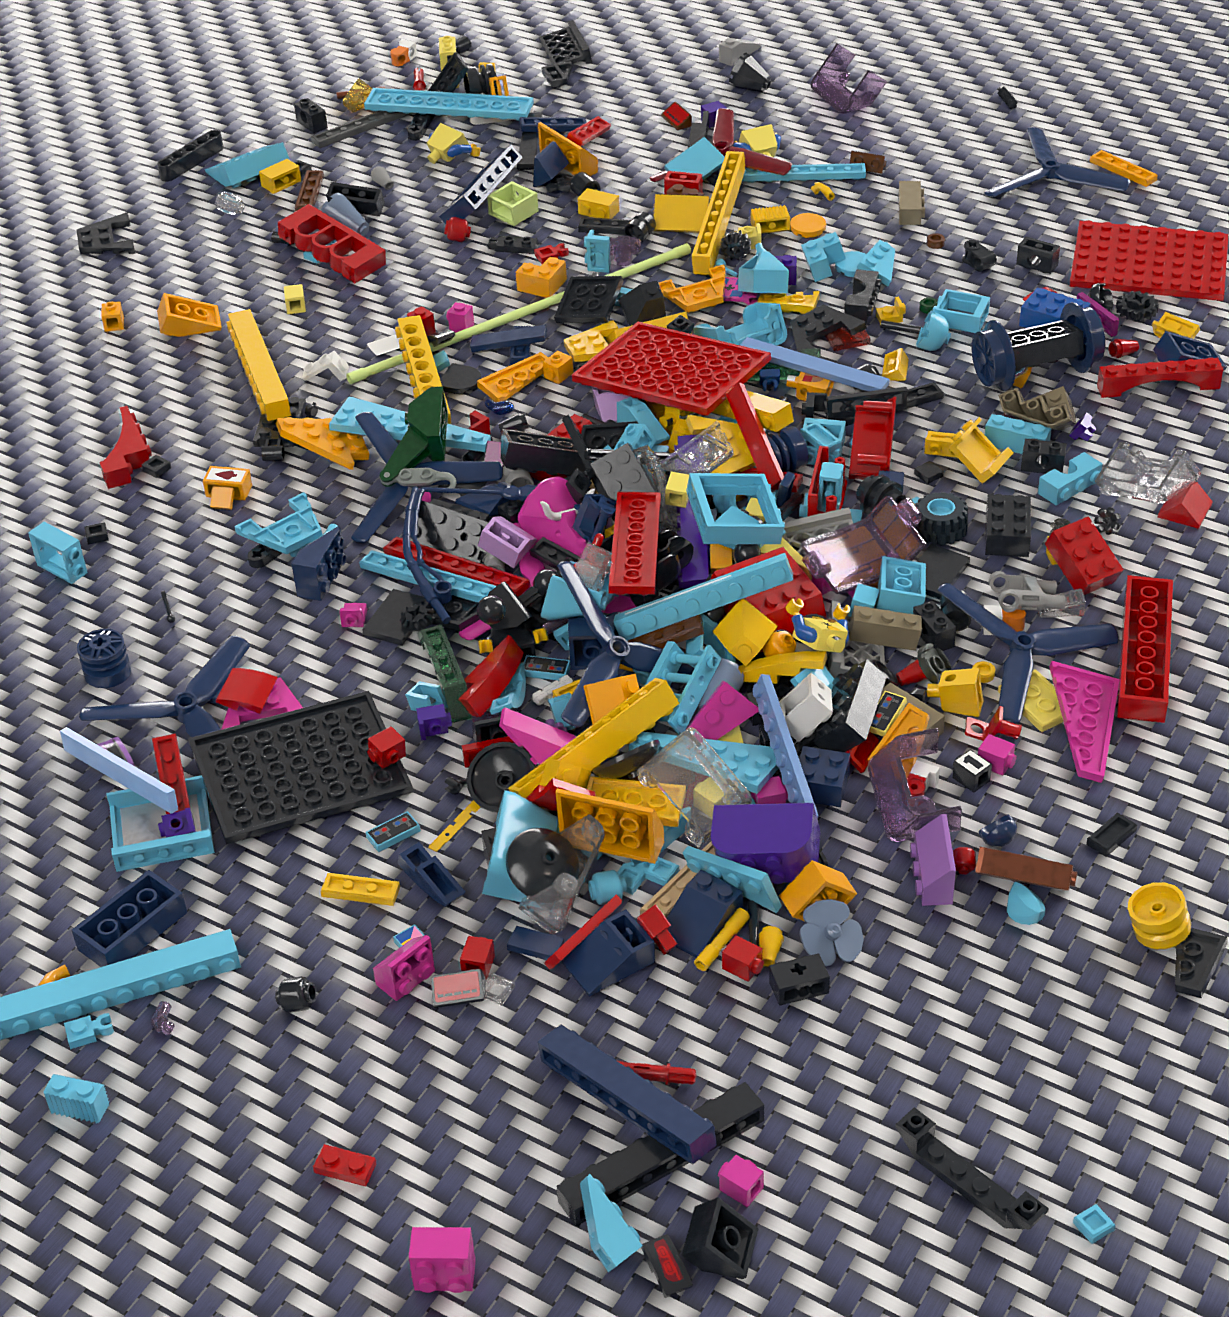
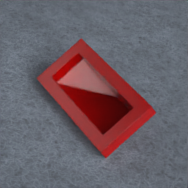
(861, 752)

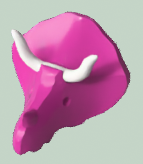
(551, 514)

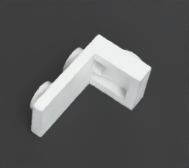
(332, 361)

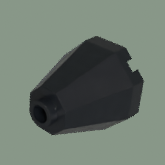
(749, 74)

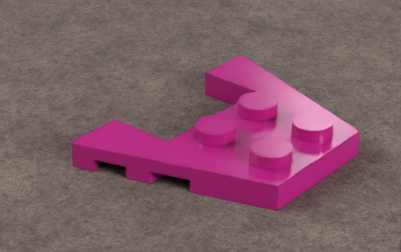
(280, 701)

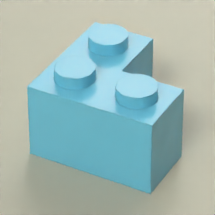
(821, 254)

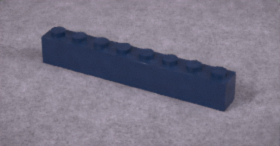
(628, 1094)

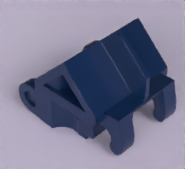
(588, 521)

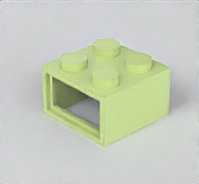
(510, 207)

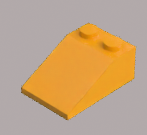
(186, 316)

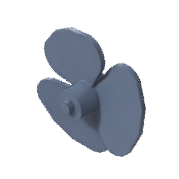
(825, 926)

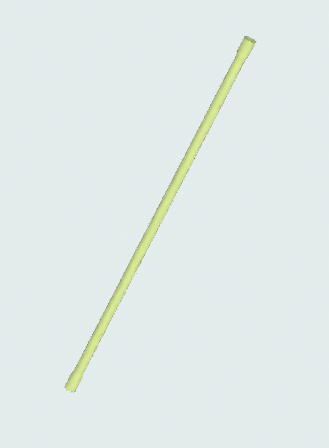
(363, 373)

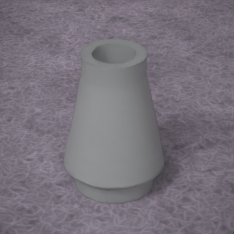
(382, 177)

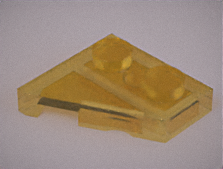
(357, 96)

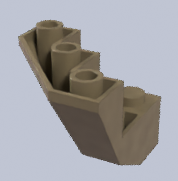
(1049, 409)

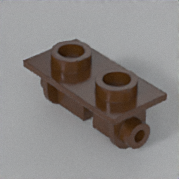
(872, 162)

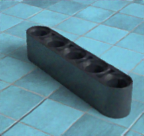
(190, 155)

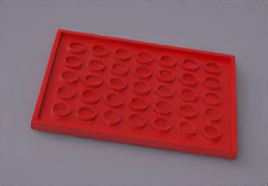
(1150, 260)
(671, 368)

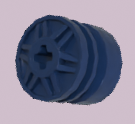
(789, 448)
(104, 658)

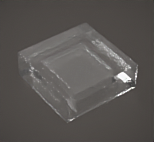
(498, 989)

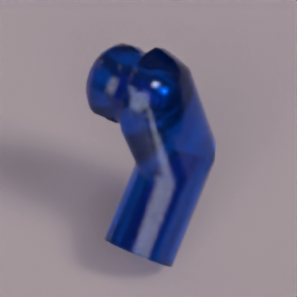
(499, 408)

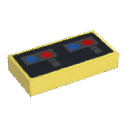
(887, 712)

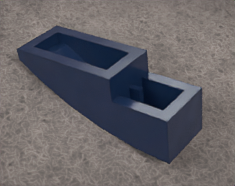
(430, 875)

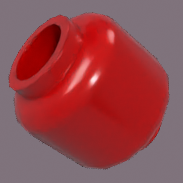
(457, 229)

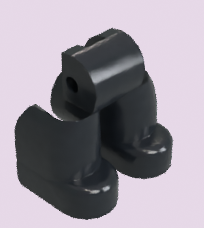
(672, 556)

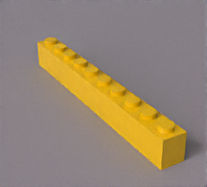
(718, 213)
(258, 365)

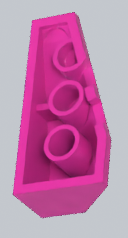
(537, 737)

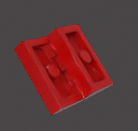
(246, 689)
(546, 795)

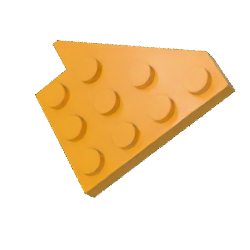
(317, 437)

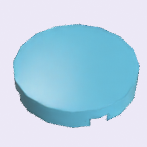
(849, 265)

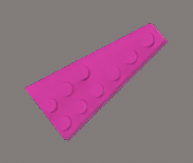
(1087, 711)

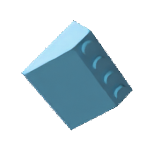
(247, 165)

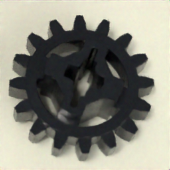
(1137, 306)

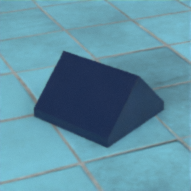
(548, 164)

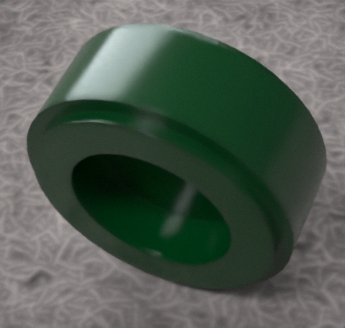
(927, 304)

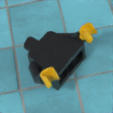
(524, 637)

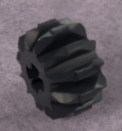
(735, 245)

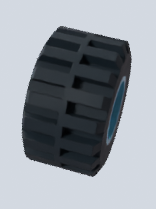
(942, 518)

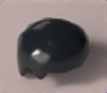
(1101, 296)

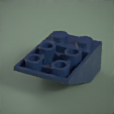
(319, 565)
(610, 953)

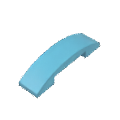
(513, 694)

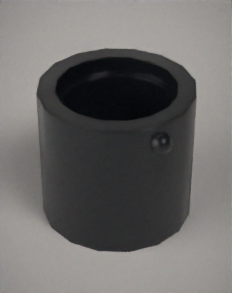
(581, 182)

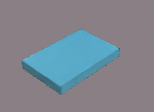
(699, 158)

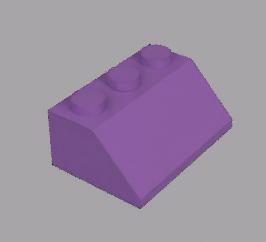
(934, 863)

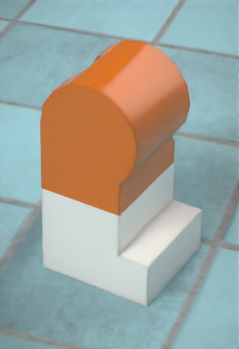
(402, 54)
(1014, 619)

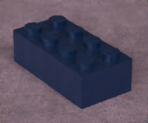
(129, 920)

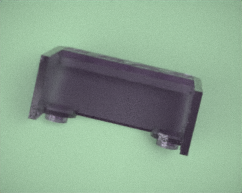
(831, 81)
(898, 810)

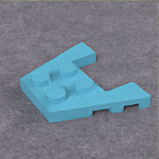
(288, 532)

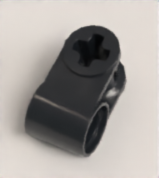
(978, 256)

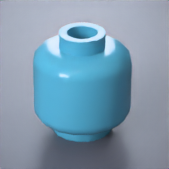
(605, 886)

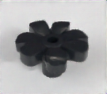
(1107, 520)

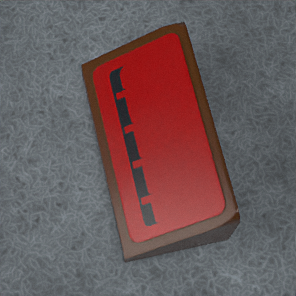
(677, 116)

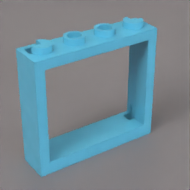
(734, 484)

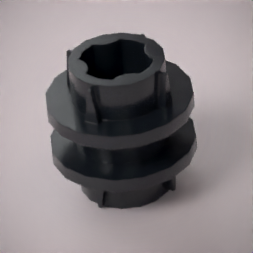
(875, 489)

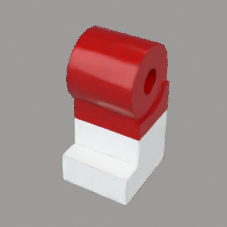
(921, 777)

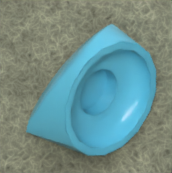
(1024, 905)

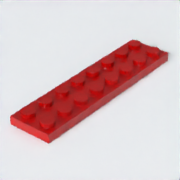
(635, 543)

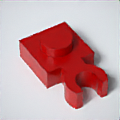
(544, 253)

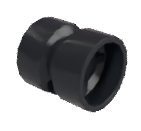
(640, 226)
(955, 614)

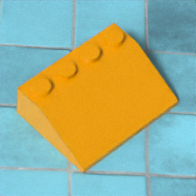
(628, 828)

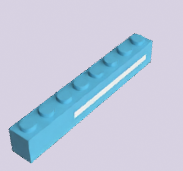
(703, 597)

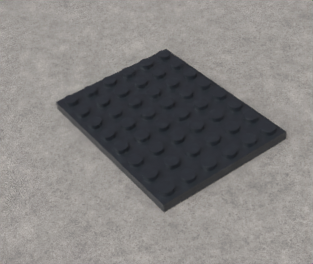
(295, 767)

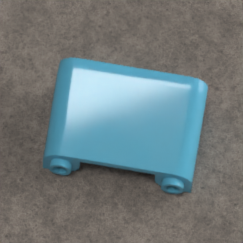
(761, 323)
(561, 604)
(513, 818)

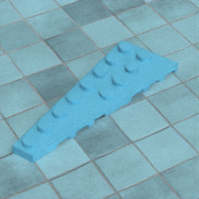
(394, 423)

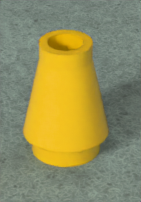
(770, 941)

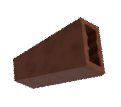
(1025, 869)

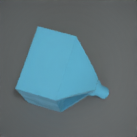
(763, 274)

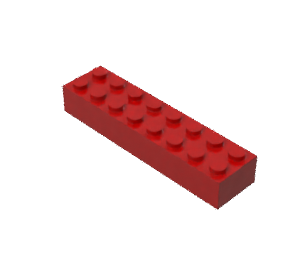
(1145, 649)

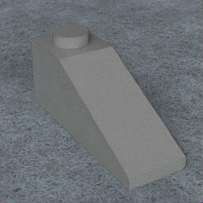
(733, 48)

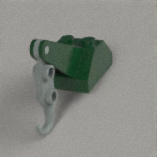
(424, 438)

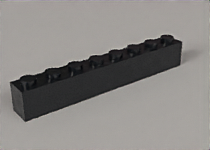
(649, 1160)

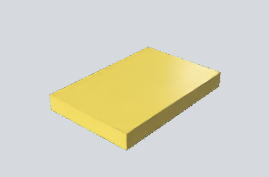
(1041, 703)

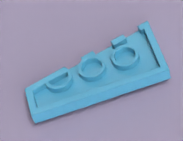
(752, 882)

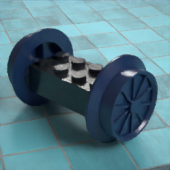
(1001, 353)

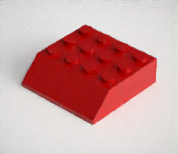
(774, 600)

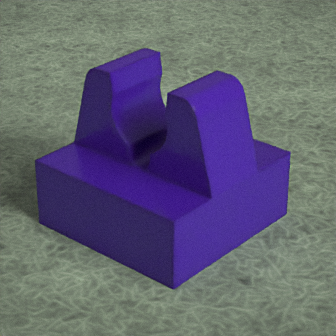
(1083, 428)

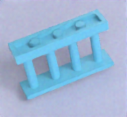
(696, 684)

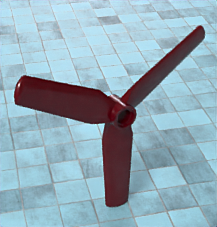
(723, 141)

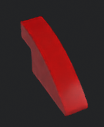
(491, 677)

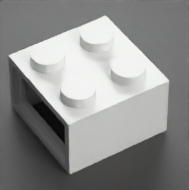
(807, 707)

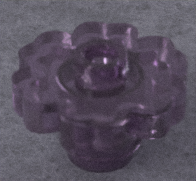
(623, 248)

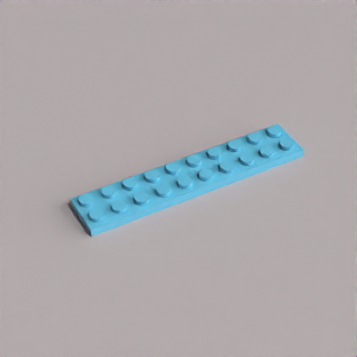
(448, 103)

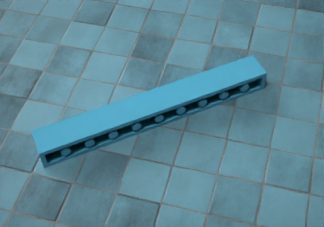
(117, 983)

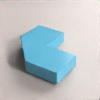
(660, 873)

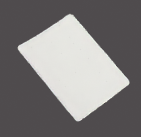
(384, 345)

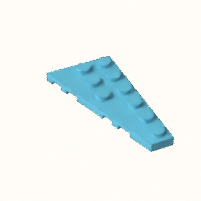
(749, 762)

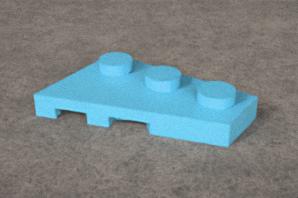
(879, 259)

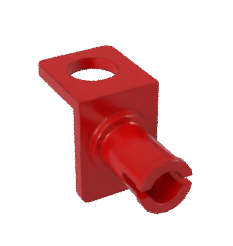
(996, 726)

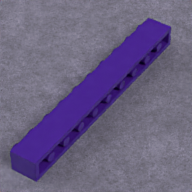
(699, 566)

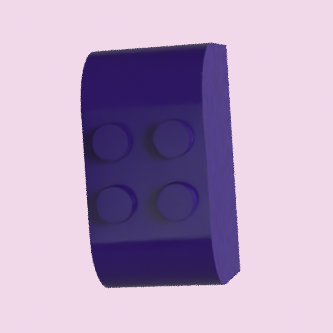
(767, 837)

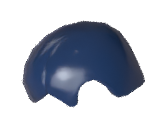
(999, 832)

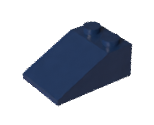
(1179, 348)
(702, 912)

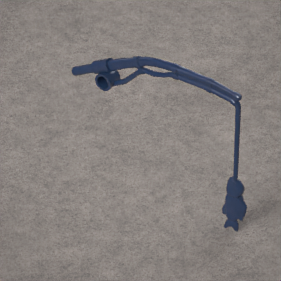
(442, 589)

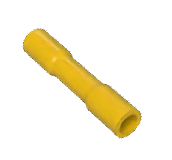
(713, 949)

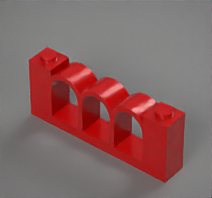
(367, 255)

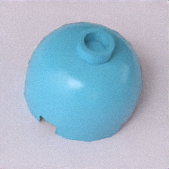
(934, 332)

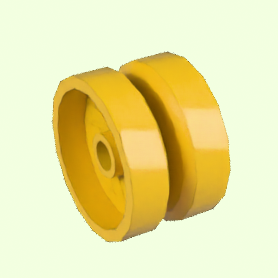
(1159, 915)

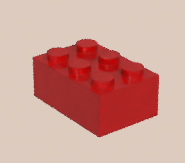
(1084, 556)

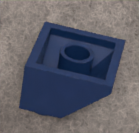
(484, 502)

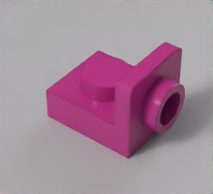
(353, 614)

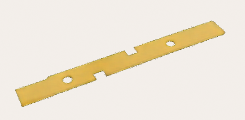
(460, 820)

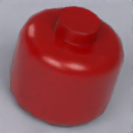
(964, 860)

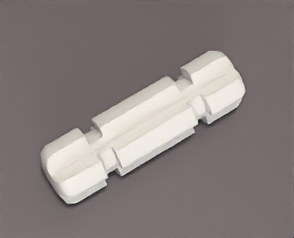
(540, 697)

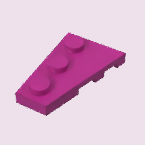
(722, 712)

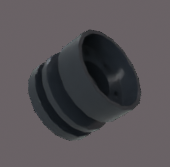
(479, 82)

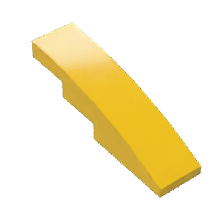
(783, 665)

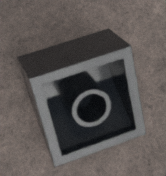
(720, 1240)

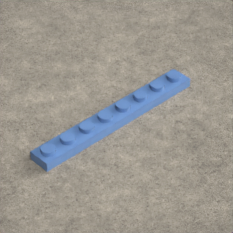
(781, 741)

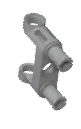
(1028, 592)

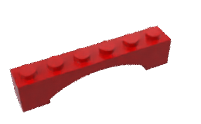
(1117, 379)

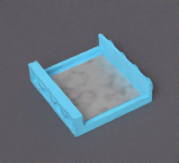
(137, 832)

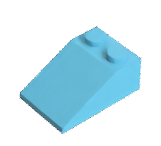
(901, 585)

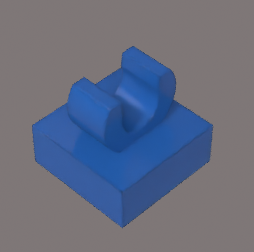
(769, 376)

